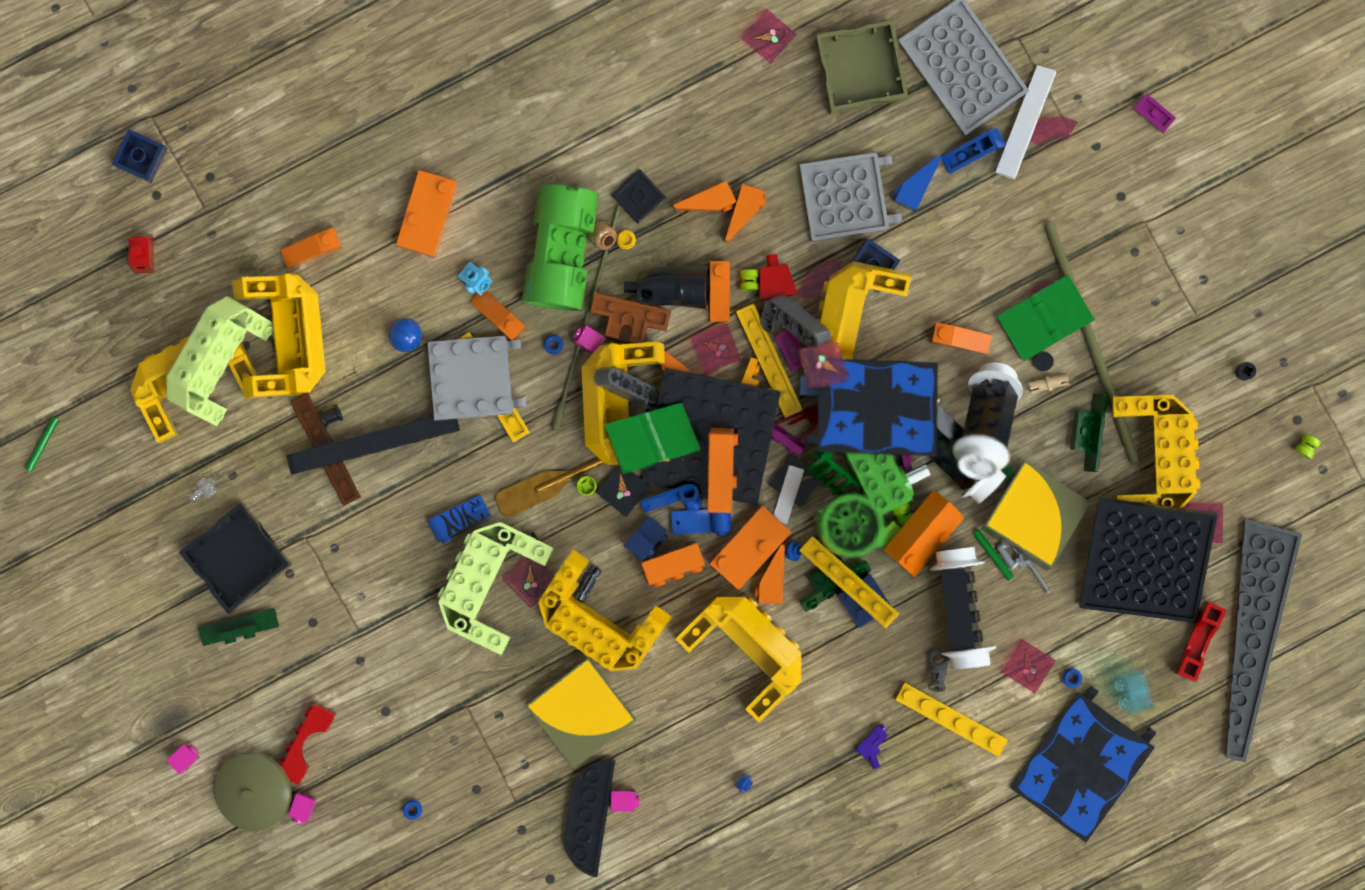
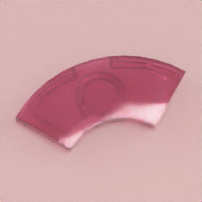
(1052, 128)
(815, 280)

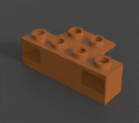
(629, 319)

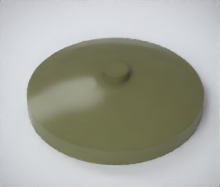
(253, 791)

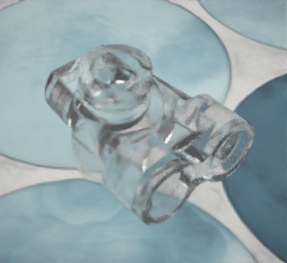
(205, 487)

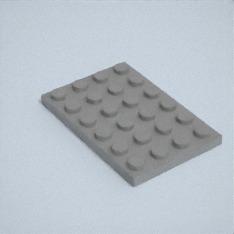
(963, 66)

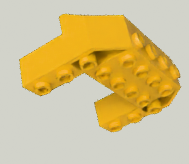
(847, 295)
(295, 334)
(151, 385)
(606, 407)
(1173, 447)
(590, 630)
(758, 639)

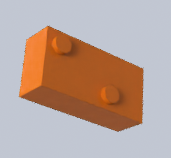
(427, 214)
(721, 469)
(924, 533)
(750, 548)

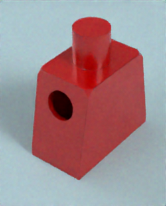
(141, 254)
(775, 280)

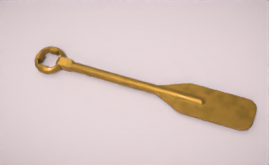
(538, 489)

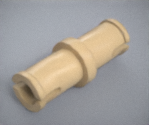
(1049, 383)

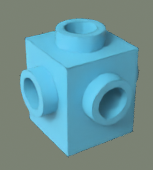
(475, 278)

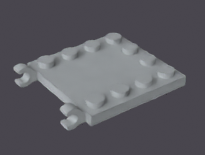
(846, 196)
(472, 378)

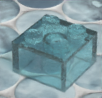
(1133, 691)

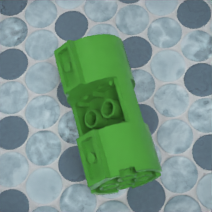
(563, 221)
(856, 508)

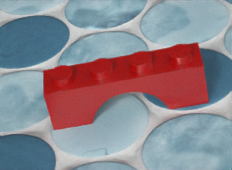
(1199, 640)
(318, 720)

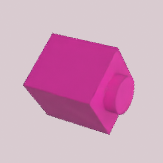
(587, 339)
(183, 758)
(624, 800)
(302, 808)

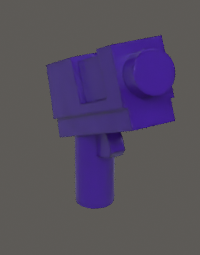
(869, 745)

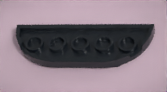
(588, 816)

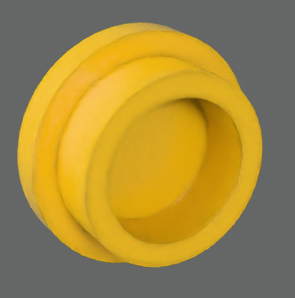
(626, 239)

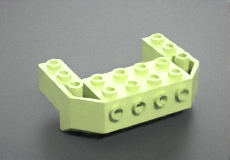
(208, 354)
(475, 575)

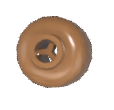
(603, 236)

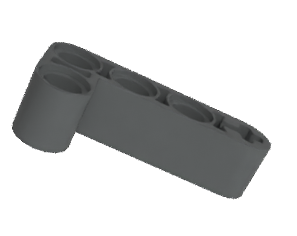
(786, 313)
(641, 395)

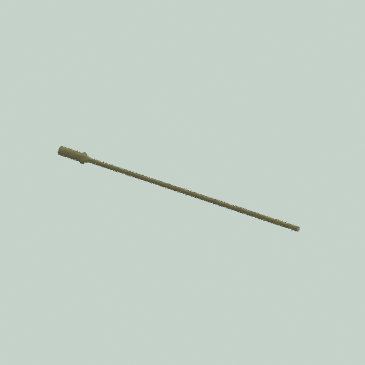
(562, 405)

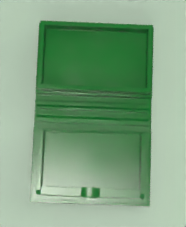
(1045, 318)
(651, 438)

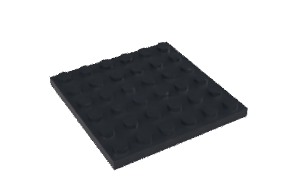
(718, 405)
(1148, 560)

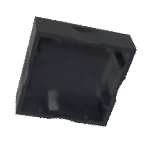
(235, 558)

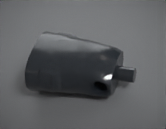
(672, 286)

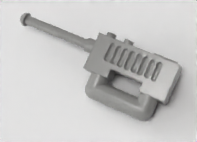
(1019, 561)

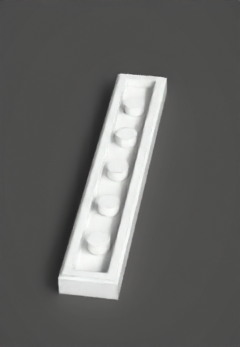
(1026, 122)

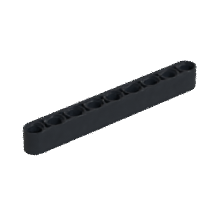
(369, 444)

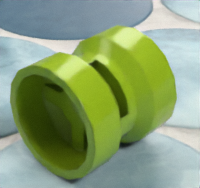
(749, 275)
(1307, 446)
(586, 483)
(900, 511)

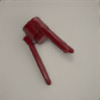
(809, 413)

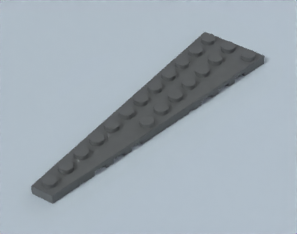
(1264, 582)

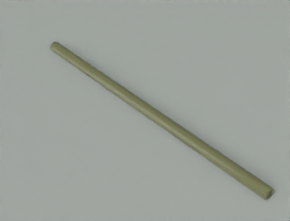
(1094, 347)

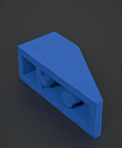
(973, 150)
(914, 188)

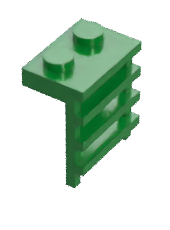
(821, 465)

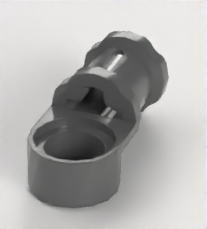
(937, 671)

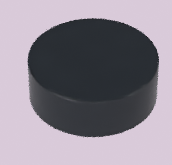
(1043, 361)

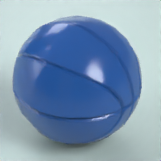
(405, 335)

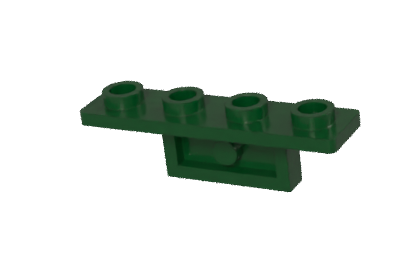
(1088, 432)
(826, 588)
(238, 627)

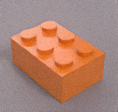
(673, 565)

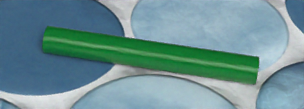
(42, 443)
(993, 555)

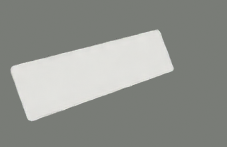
(788, 494)

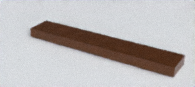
(318, 437)

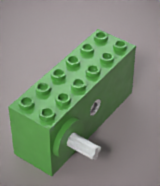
(883, 480)

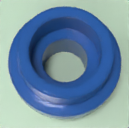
(548, 340)
(792, 551)
(1078, 678)
(744, 783)
(412, 816)

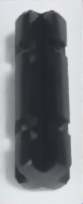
(587, 584)

